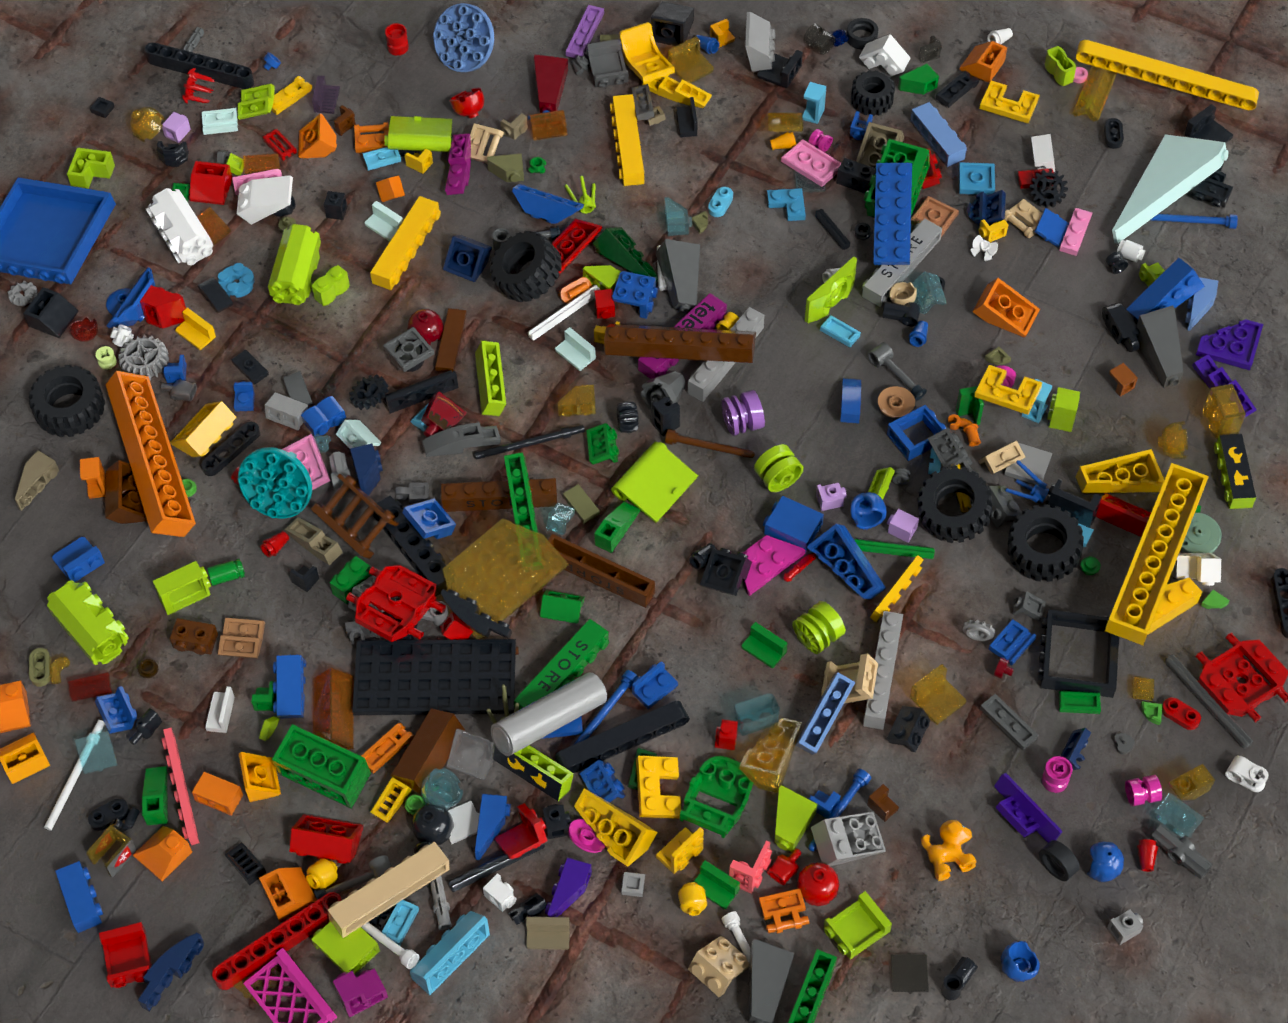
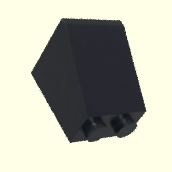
(672, 23)

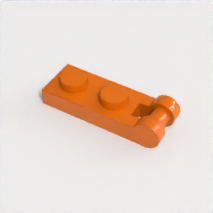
(387, 747)

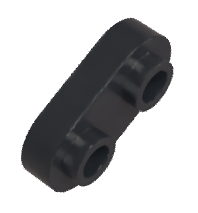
(1113, 133)
(108, 814)

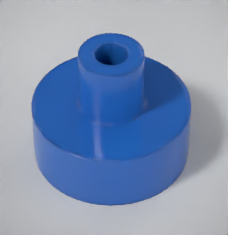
(271, 61)

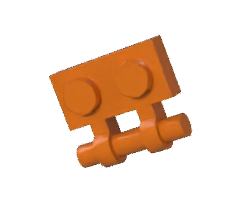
(781, 905)

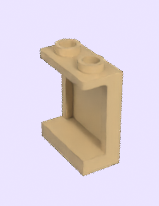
(862, 673)

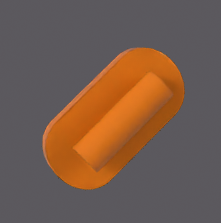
(574, 289)

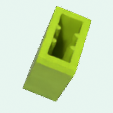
(793, 818)

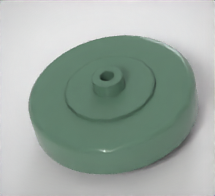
(1202, 536)

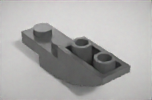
(460, 437)

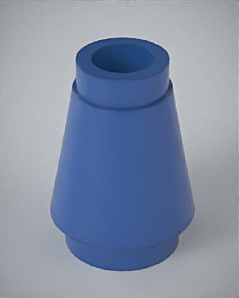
(708, 44)
(919, 334)

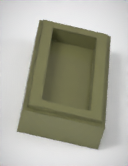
(581, 503)

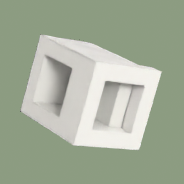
(499, 893)

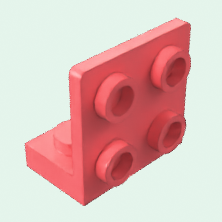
(751, 877)

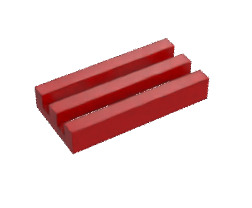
(292, 149)

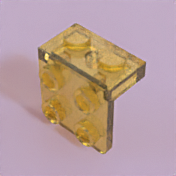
(688, 60)

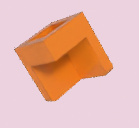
(390, 188)

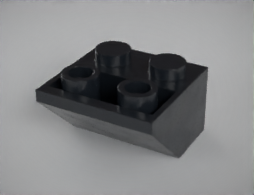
(50, 313)

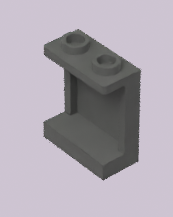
(607, 63)

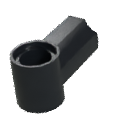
(906, 313)
(958, 977)

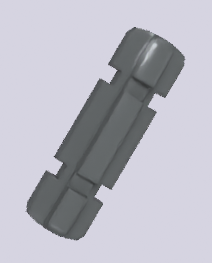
(194, 39)

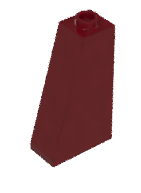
(550, 80)

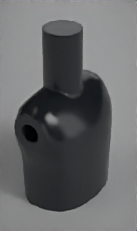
(146, 726)

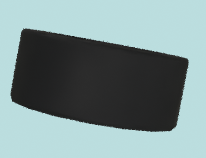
(861, 24)
(1059, 860)

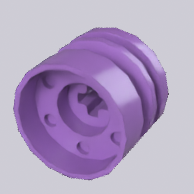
(743, 412)

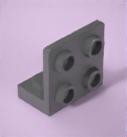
(950, 449)

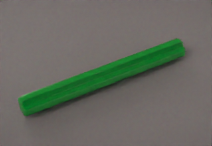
(895, 549)

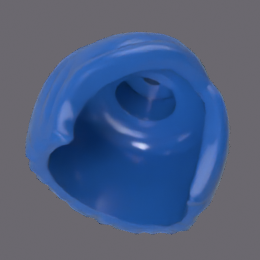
(868, 510)
(1106, 862)

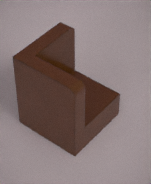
(881, 803)

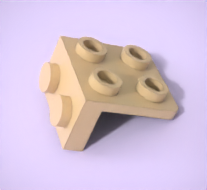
(718, 965)

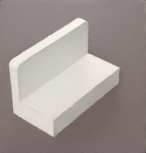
(220, 711)

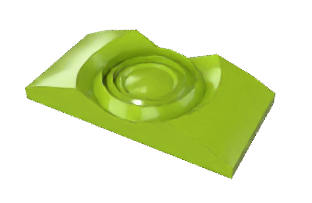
(831, 292)

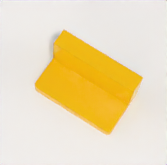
(195, 329)

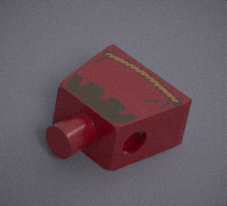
(441, 414)

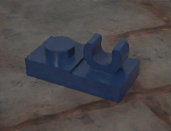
(1076, 742)

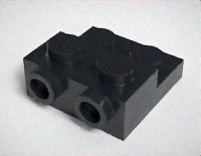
(725, 571)

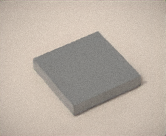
(1035, 460)

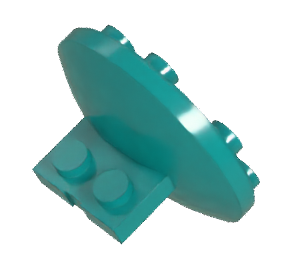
(275, 482)

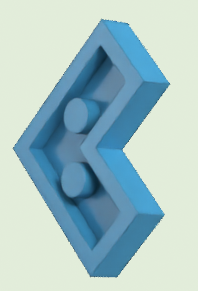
(788, 198)

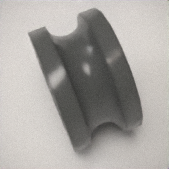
(901, 476)

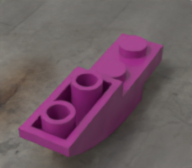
(459, 164)

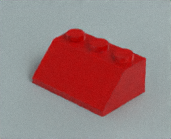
(325, 838)

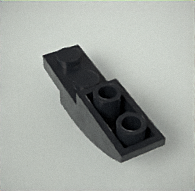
(468, 612)

